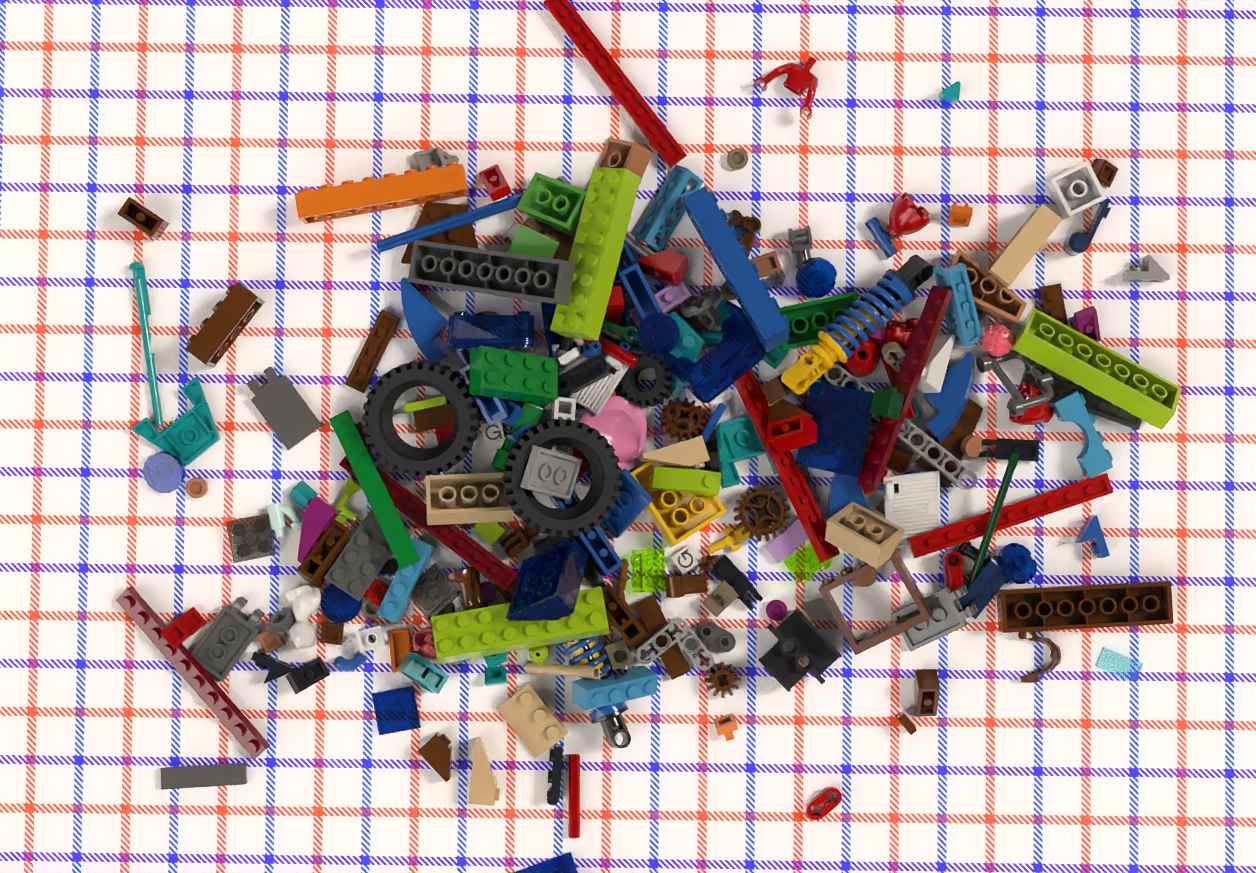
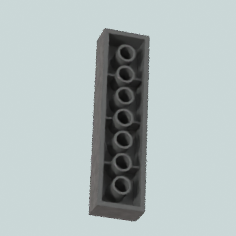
(492, 272)

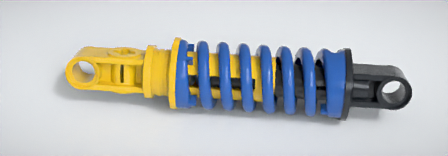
(858, 321)
(610, 716)

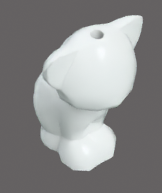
(305, 601)

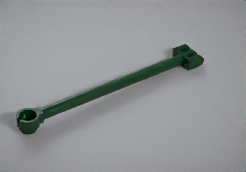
(1011, 466)

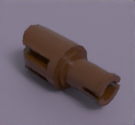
(518, 541)

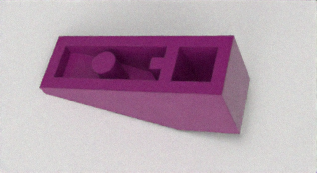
(315, 522)

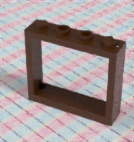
(877, 637)

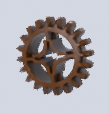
(769, 496)

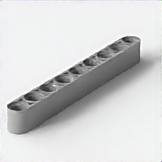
(911, 429)

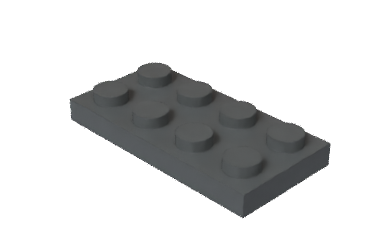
(361, 559)

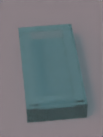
(1119, 664)

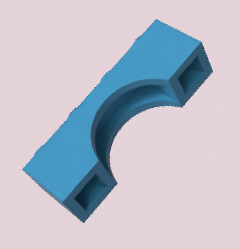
(1093, 457)
(400, 590)
(598, 693)

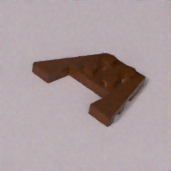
(457, 236)

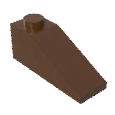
(324, 554)
(623, 618)

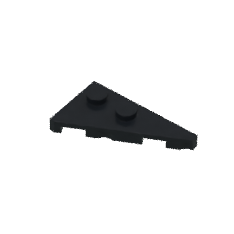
(590, 572)

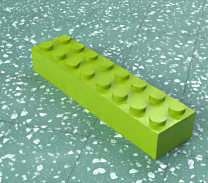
(597, 251)
(1097, 368)
(488, 632)

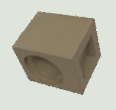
(617, 645)

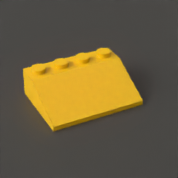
(677, 513)

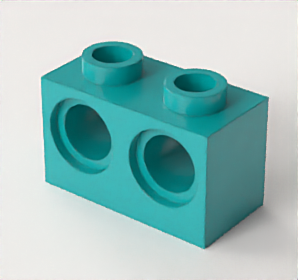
(423, 673)

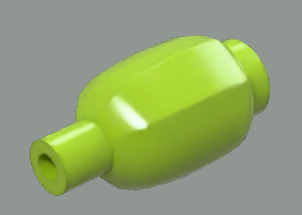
(543, 650)

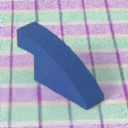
(636, 284)
(423, 321)
(952, 399)
(492, 408)
(842, 492)

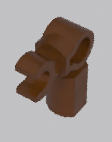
(751, 225)

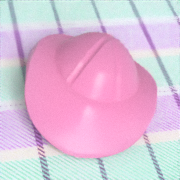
(623, 426)

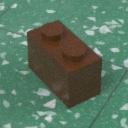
(143, 218)

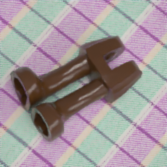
(470, 587)

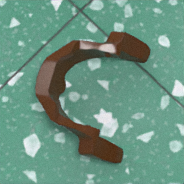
(1055, 656)

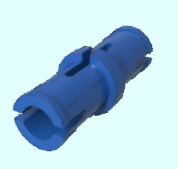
(881, 237)

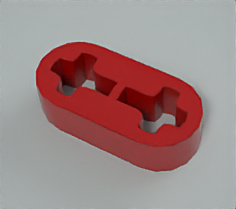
(826, 808)

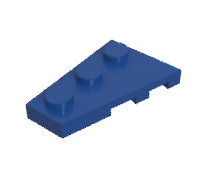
(629, 505)

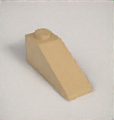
(681, 455)
(483, 781)

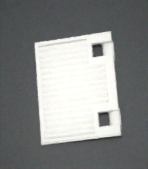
(597, 394)
(915, 504)

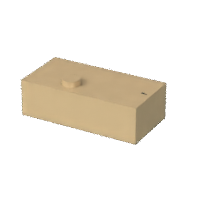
(1024, 245)
(466, 499)

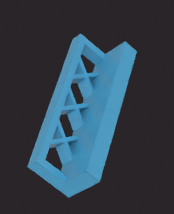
(664, 205)
(961, 304)

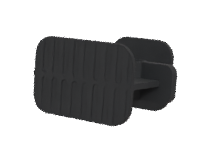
(807, 642)

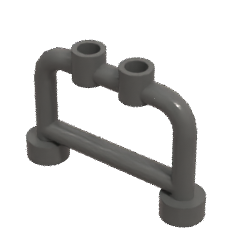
(1018, 404)

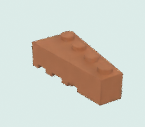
(988, 293)

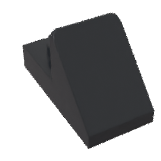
(277, 667)
(307, 675)

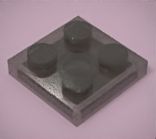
(251, 538)
(433, 592)

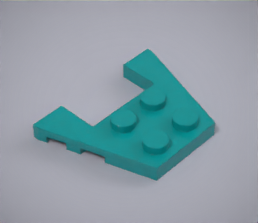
(688, 346)
(190, 434)
(737, 442)

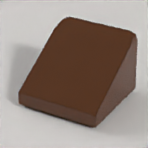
(1104, 171)

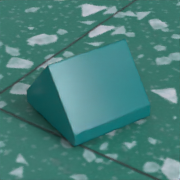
(951, 93)
(711, 338)
(302, 493)
(496, 676)

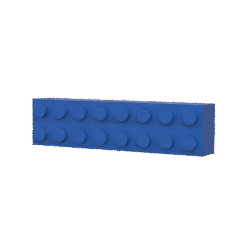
(736, 269)

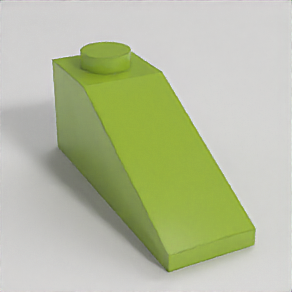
(687, 481)

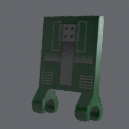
(619, 334)

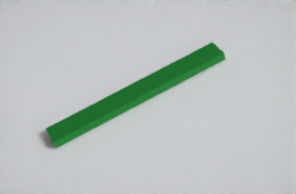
(374, 490)

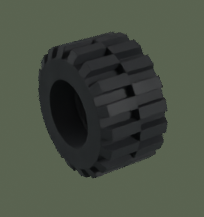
(661, 388)

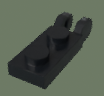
(583, 376)
(1027, 449)
(727, 571)
(554, 775)

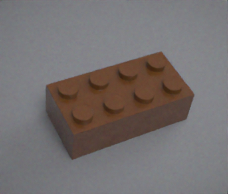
(224, 325)

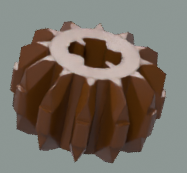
(715, 682)

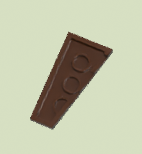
(952, 443)

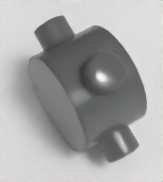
(779, 280)

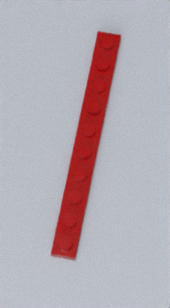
(616, 81)
(786, 469)
(1010, 515)

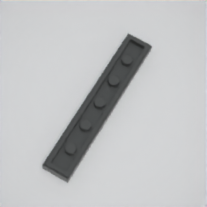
(1094, 404)

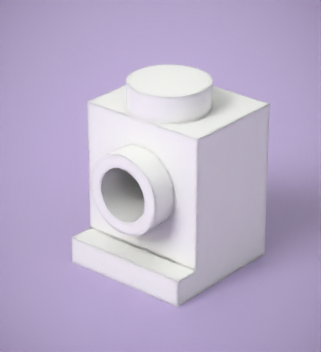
(363, 638)

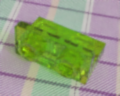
(805, 563)
(648, 570)

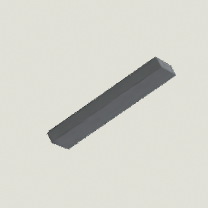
(203, 775)

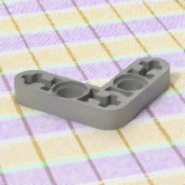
(681, 638)

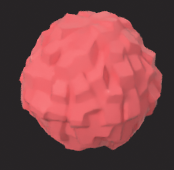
(998, 340)
(424, 643)

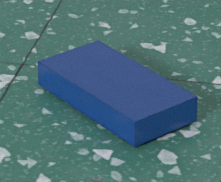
(713, 421)

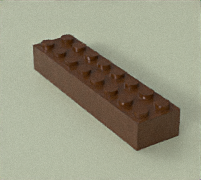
(1084, 606)

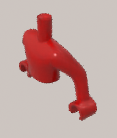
(797, 81)

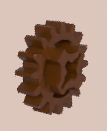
(682, 419)

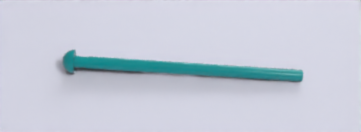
(144, 310)

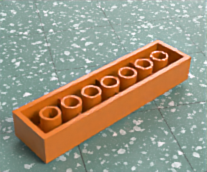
(382, 193)

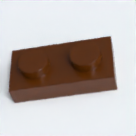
(1053, 302)

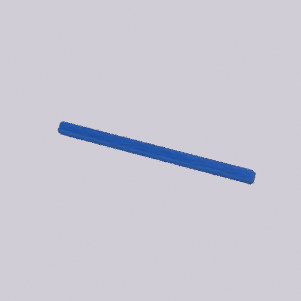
(448, 223)

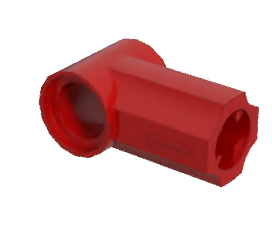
(952, 573)

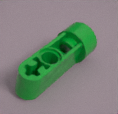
(531, 415)

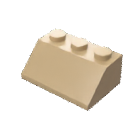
(863, 534)
(532, 720)

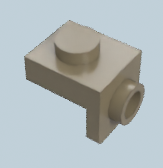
(720, 598)

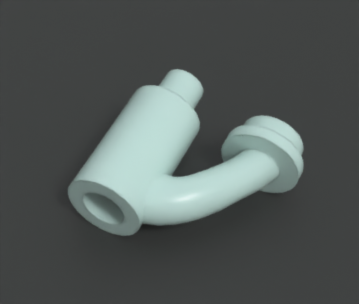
(277, 521)

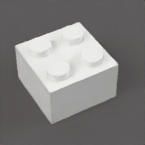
(1075, 190)

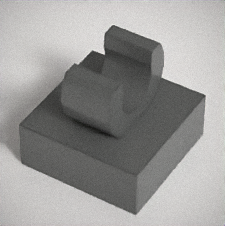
(281, 622)

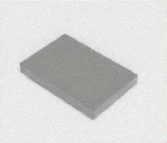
(551, 472)

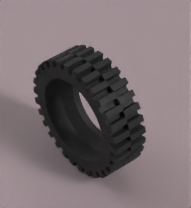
(388, 443)
(601, 492)

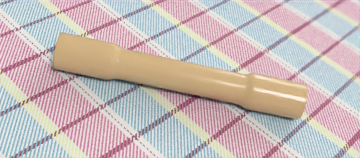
(581, 671)

